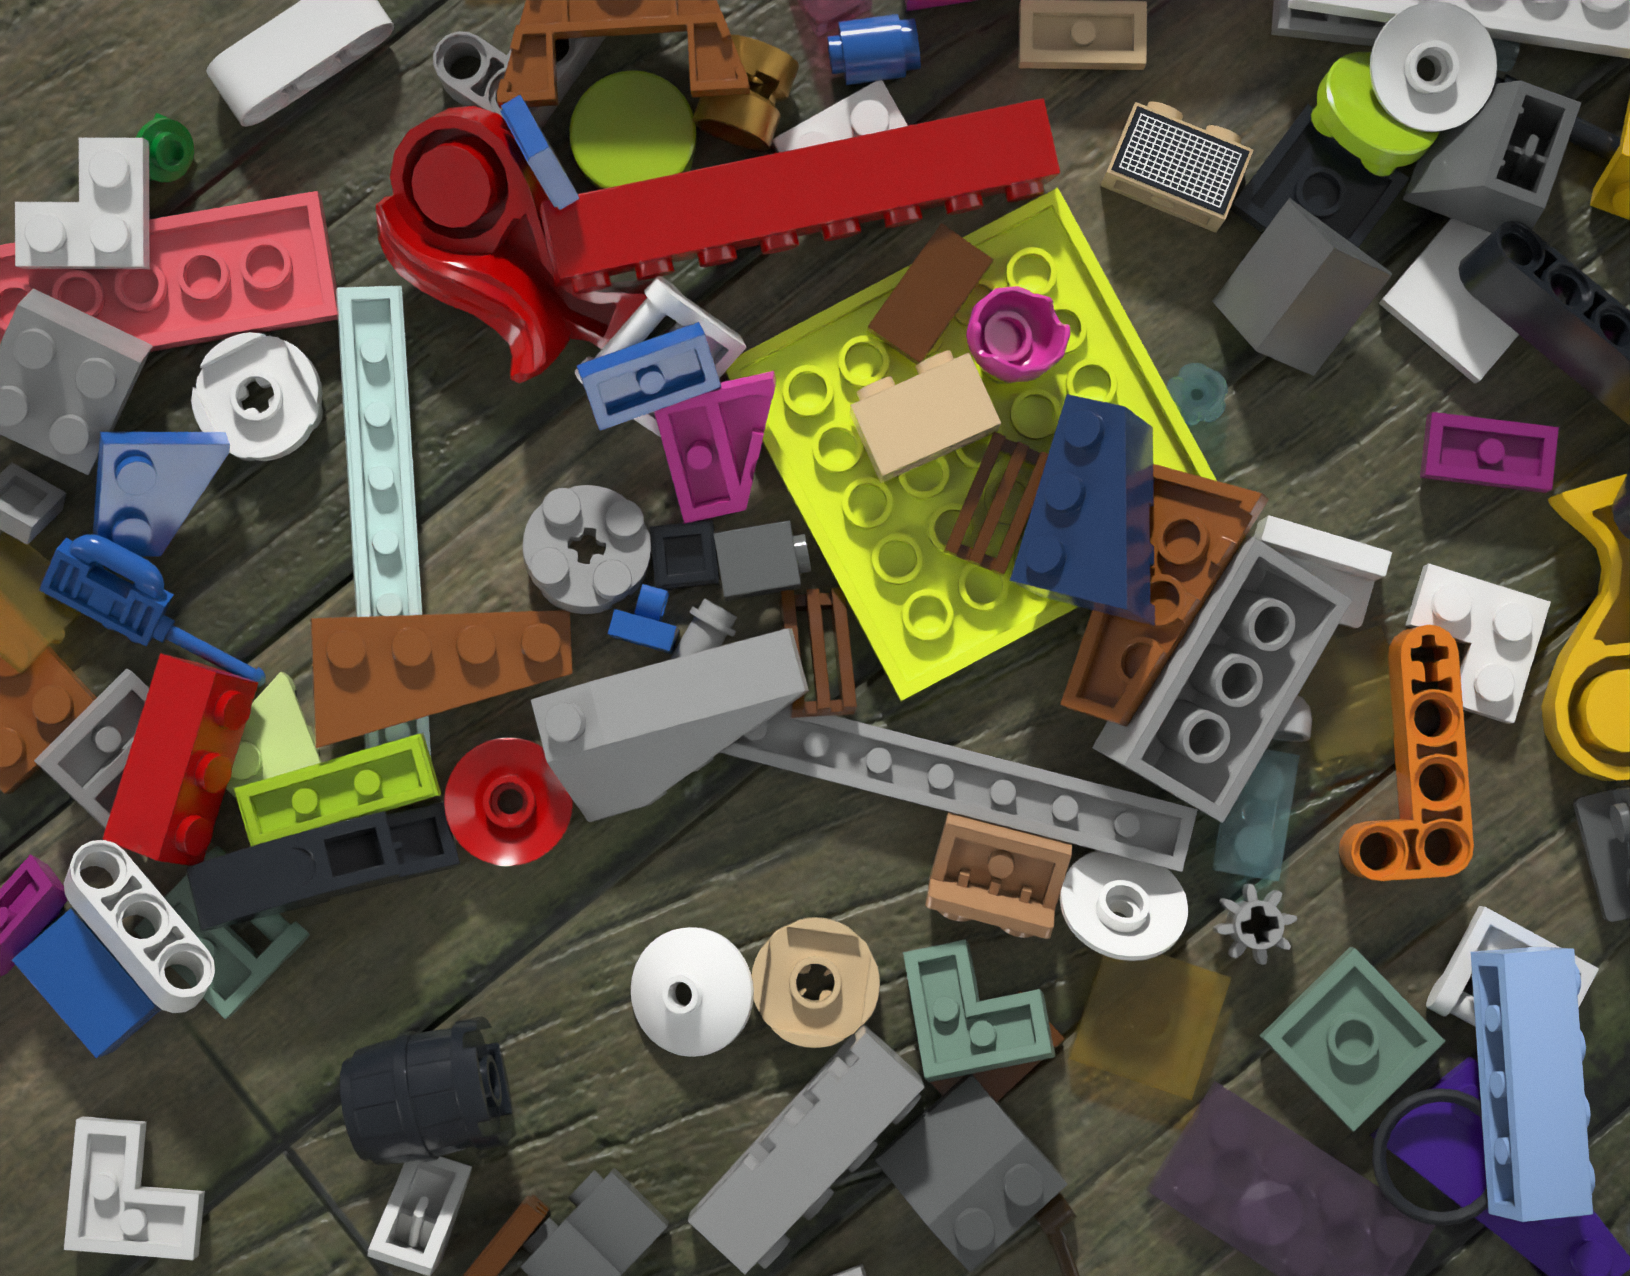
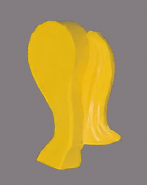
(1590, 683)

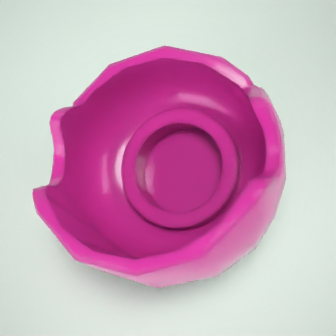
(1016, 334)

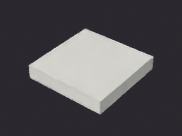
(1442, 311)

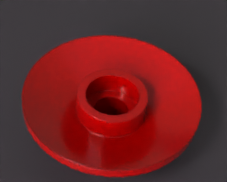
(475, 807)

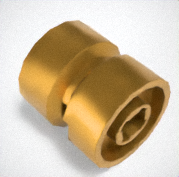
(752, 117)

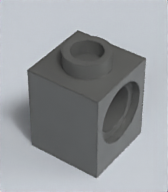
(761, 560)

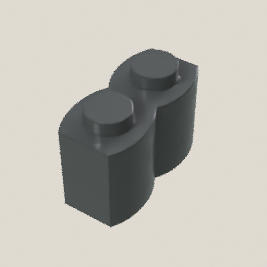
(600, 1235)

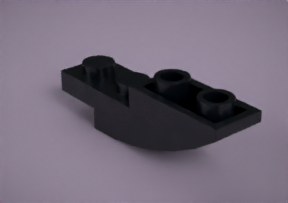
(321, 865)

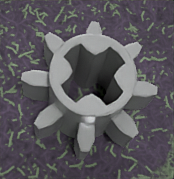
(1268, 935)

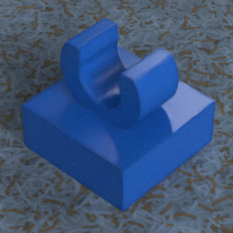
(645, 625)

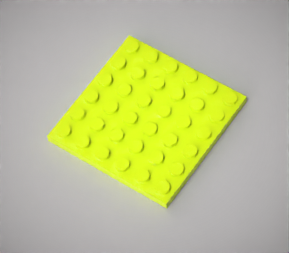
(889, 538)

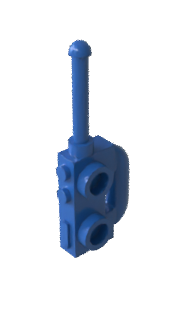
(131, 609)

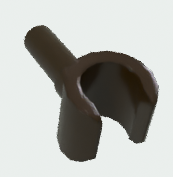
(1051, 1219)

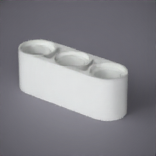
(296, 54)
(136, 895)

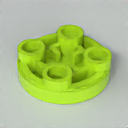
(1359, 122)
(632, 130)

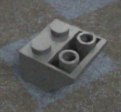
(1497, 161)

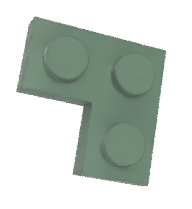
(961, 1032)

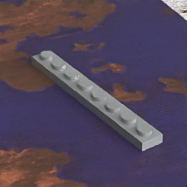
(973, 786)

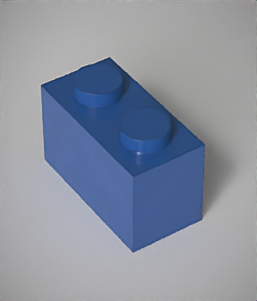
(85, 984)

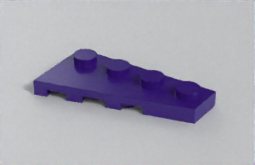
(1447, 1150)

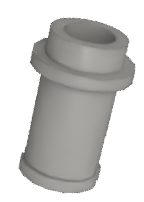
(706, 629)

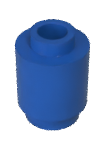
(874, 49)

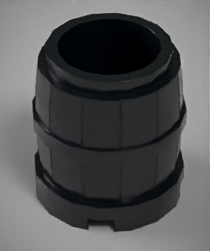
(426, 1095)

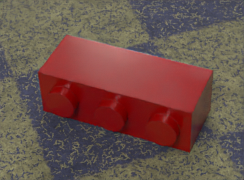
(180, 761)

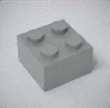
(64, 379)

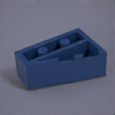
(1092, 514)

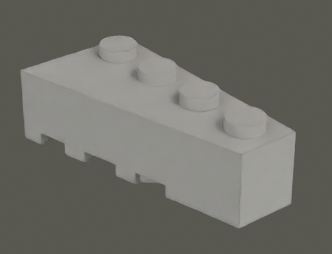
(806, 1149)

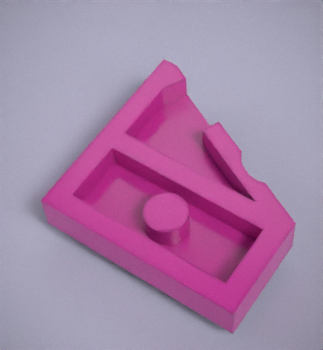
(716, 445)

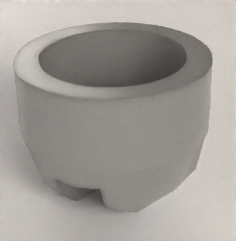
(1296, 724)

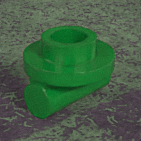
(169, 148)

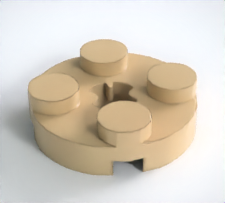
(838, 1010)

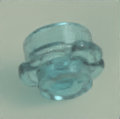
(1211, 385)

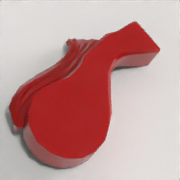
(474, 238)

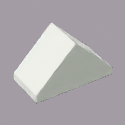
(421, 1215)

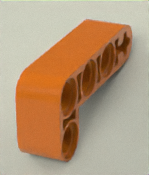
(1413, 754)

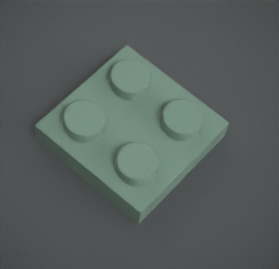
(1352, 1038)

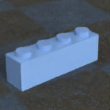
(1532, 1083)

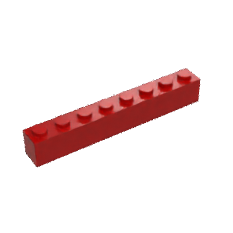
(800, 193)

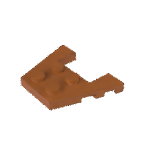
(532, 63)

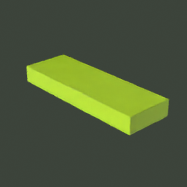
(338, 790)

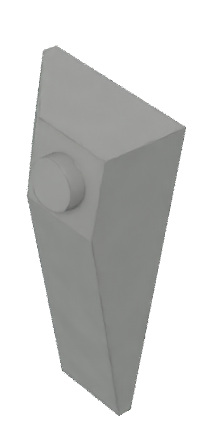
(648, 728)

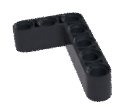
(1560, 316)

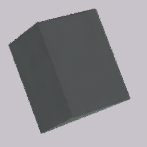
(1299, 289)

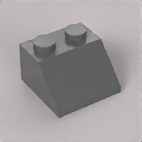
(970, 1172)

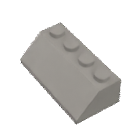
(1229, 680)

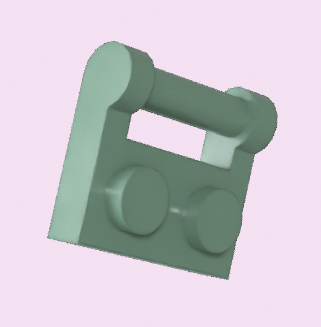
(237, 966)

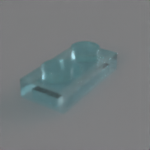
(1257, 826)

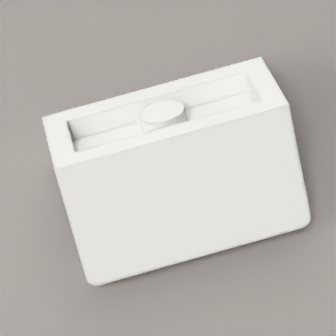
(1331, 558)

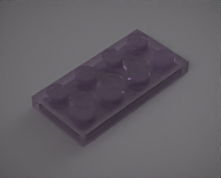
(1282, 1196)

